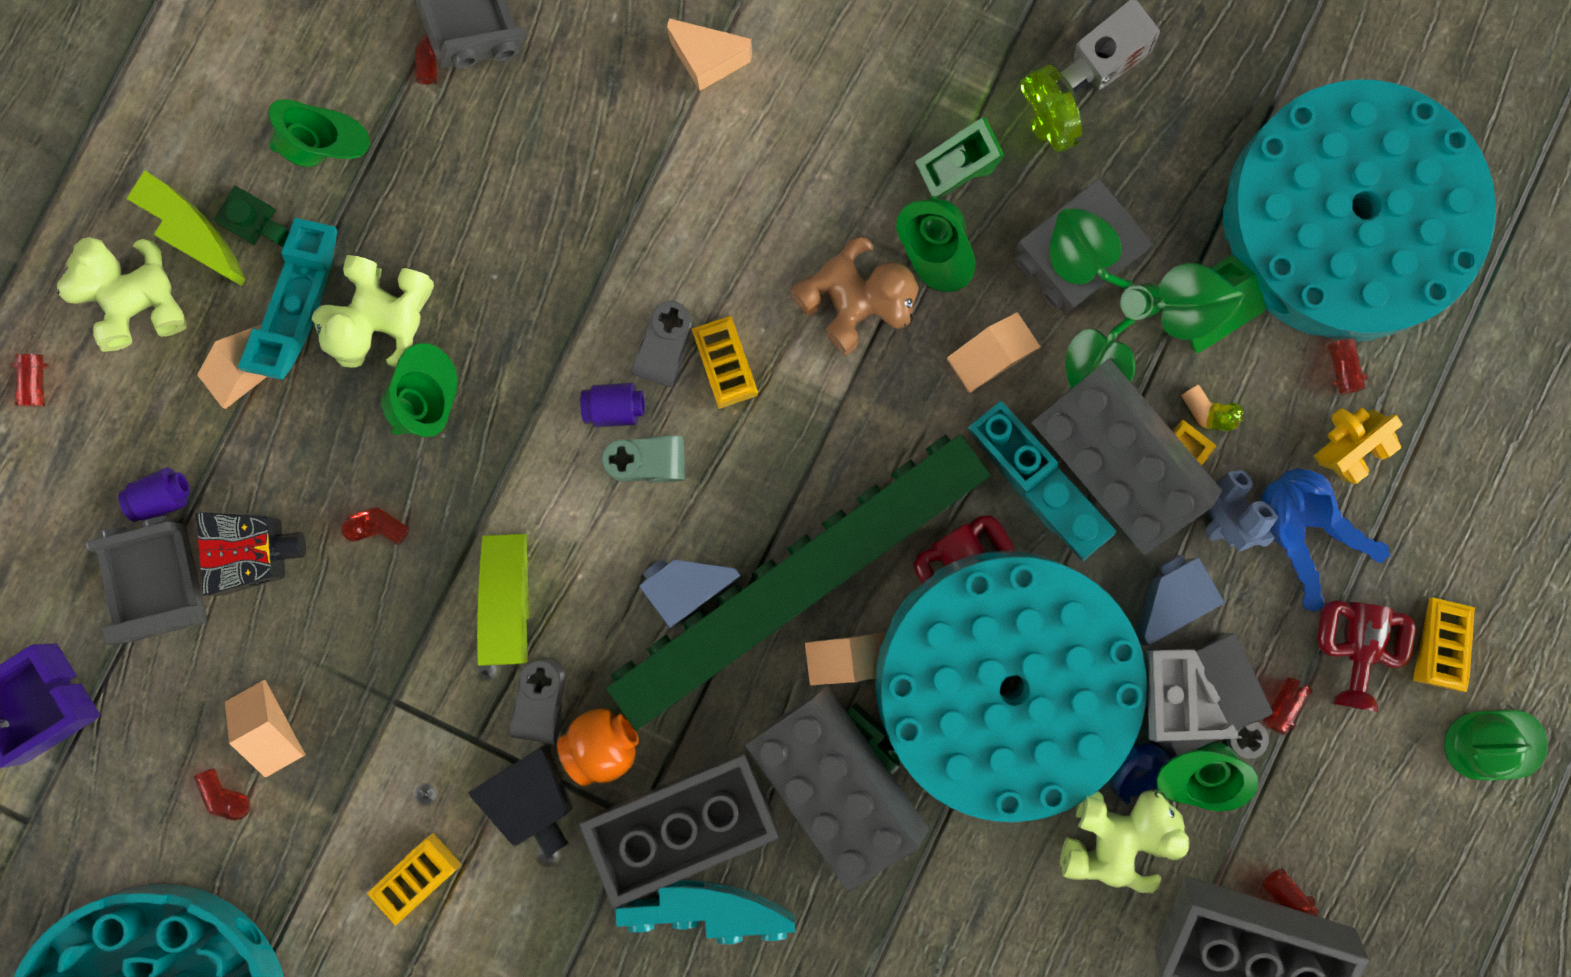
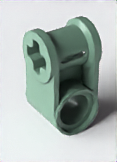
(654, 459)

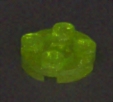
(1055, 112)

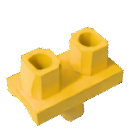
(1354, 438)

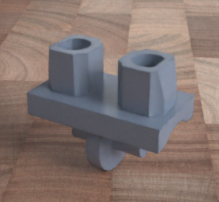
(1236, 518)

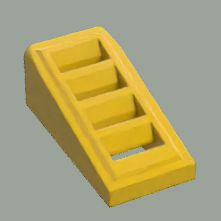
(734, 394)
(1460, 660)
(441, 858)

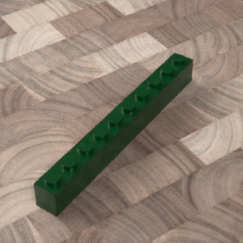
(796, 582)

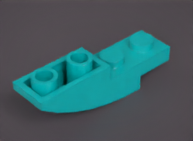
(1040, 481)
(724, 908)

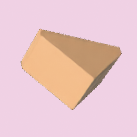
(708, 52)
(993, 352)
(221, 369)
(843, 659)
(261, 730)

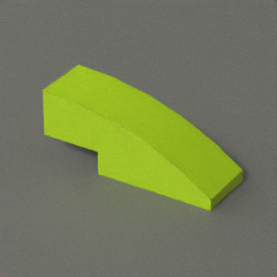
(185, 226)
(503, 600)

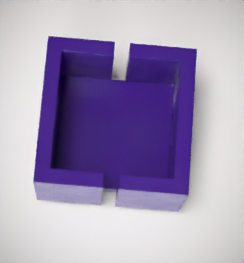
(39, 703)

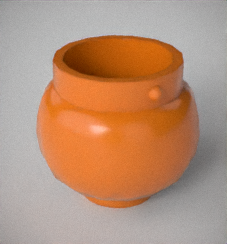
(598, 747)

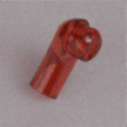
(425, 62)
(374, 522)
(219, 800)

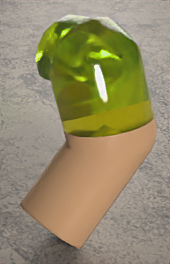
(1212, 415)

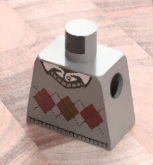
(1122, 37)

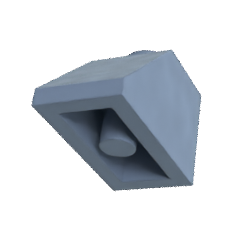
(684, 587)
(1176, 598)

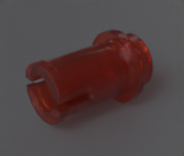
(1347, 367)
(29, 379)
(1287, 707)
(1288, 893)

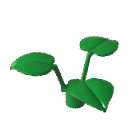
(1191, 294)

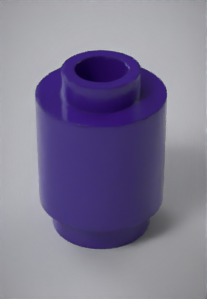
(612, 405)
(154, 495)

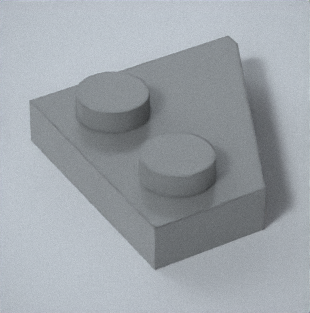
(1182, 699)

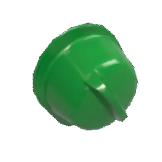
(312, 133)
(937, 243)
(420, 392)
(1496, 745)
(1208, 779)

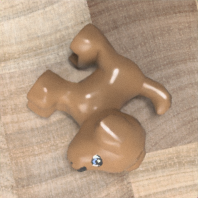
(886, 293)

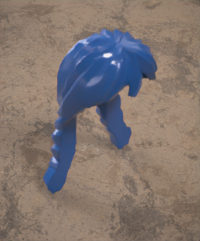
(1309, 500)

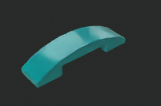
(296, 296)

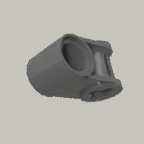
(663, 352)
(539, 709)

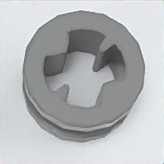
(1259, 747)

